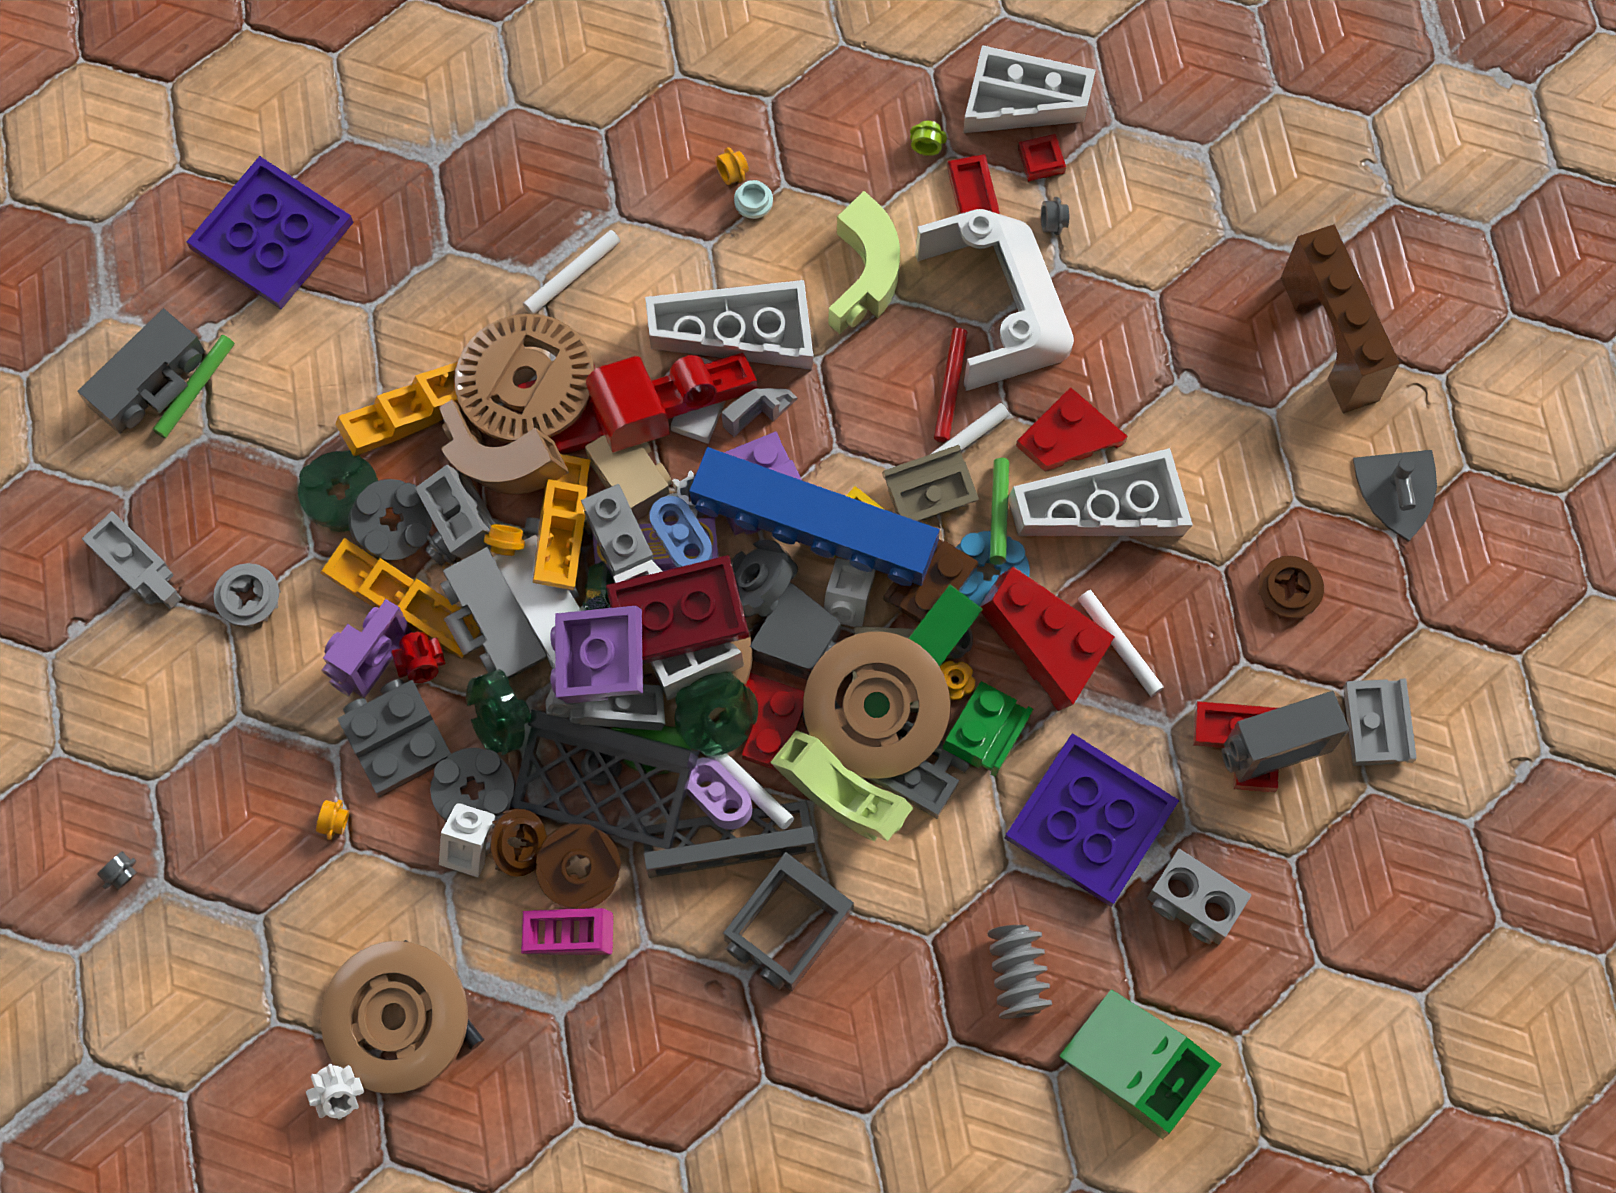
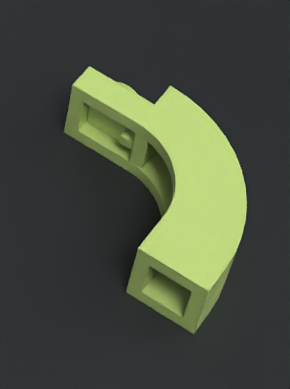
(875, 239)
(838, 790)

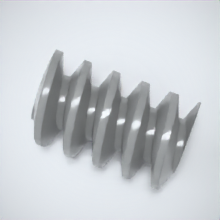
(1018, 970)

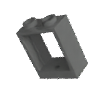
(1284, 736)
(812, 887)

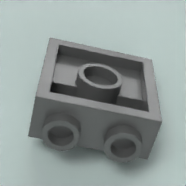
(393, 736)

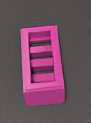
(603, 932)

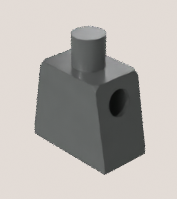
(795, 634)

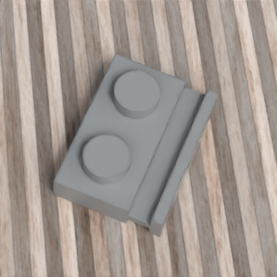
(1379, 722)

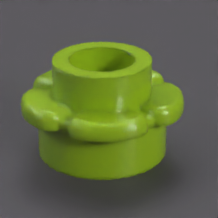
(927, 138)

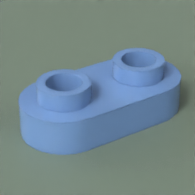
(683, 535)

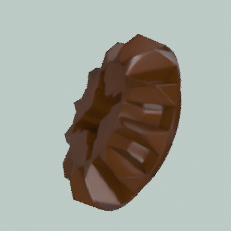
(1307, 581)
(524, 826)

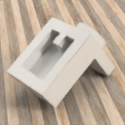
(848, 593)
(465, 839)

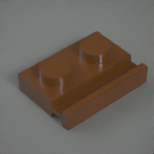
(946, 567)

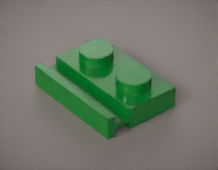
(987, 728)

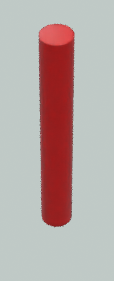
(950, 385)

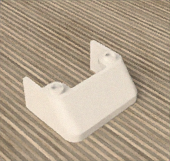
(1040, 329)

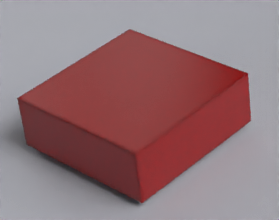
(1041, 157)

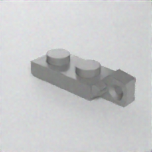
(132, 559)
(620, 711)

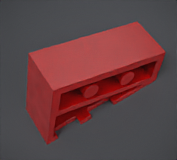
(1047, 635)

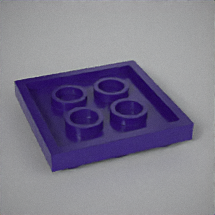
(270, 232)
(1091, 819)

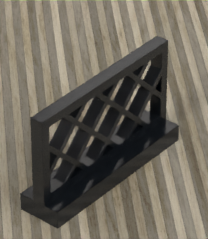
(614, 743)

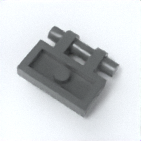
(927, 784)

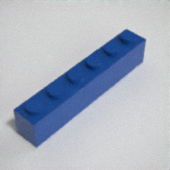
(814, 517)

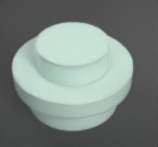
(753, 199)

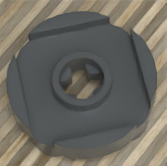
(377, 538)
(773, 572)
(468, 765)

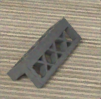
(728, 849)

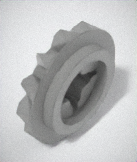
(241, 579)

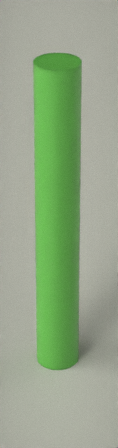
(195, 385)
(999, 511)

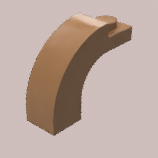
(505, 469)

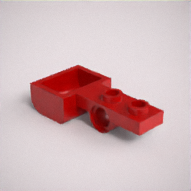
(638, 409)

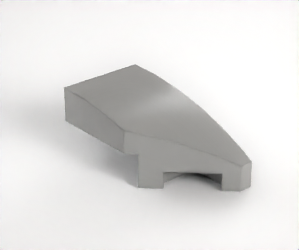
(750, 405)

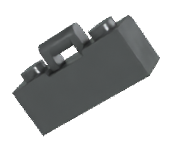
(143, 373)

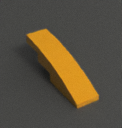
(399, 411)
(561, 526)
(377, 580)

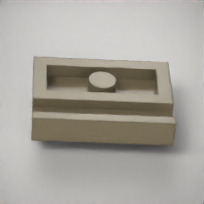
(930, 485)

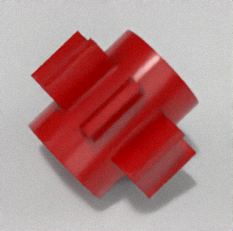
(418, 657)

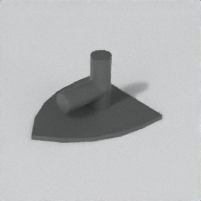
(1398, 488)

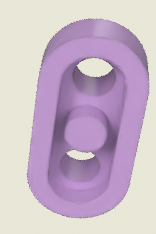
(720, 795)

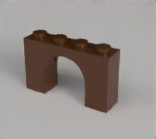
(1324, 273)

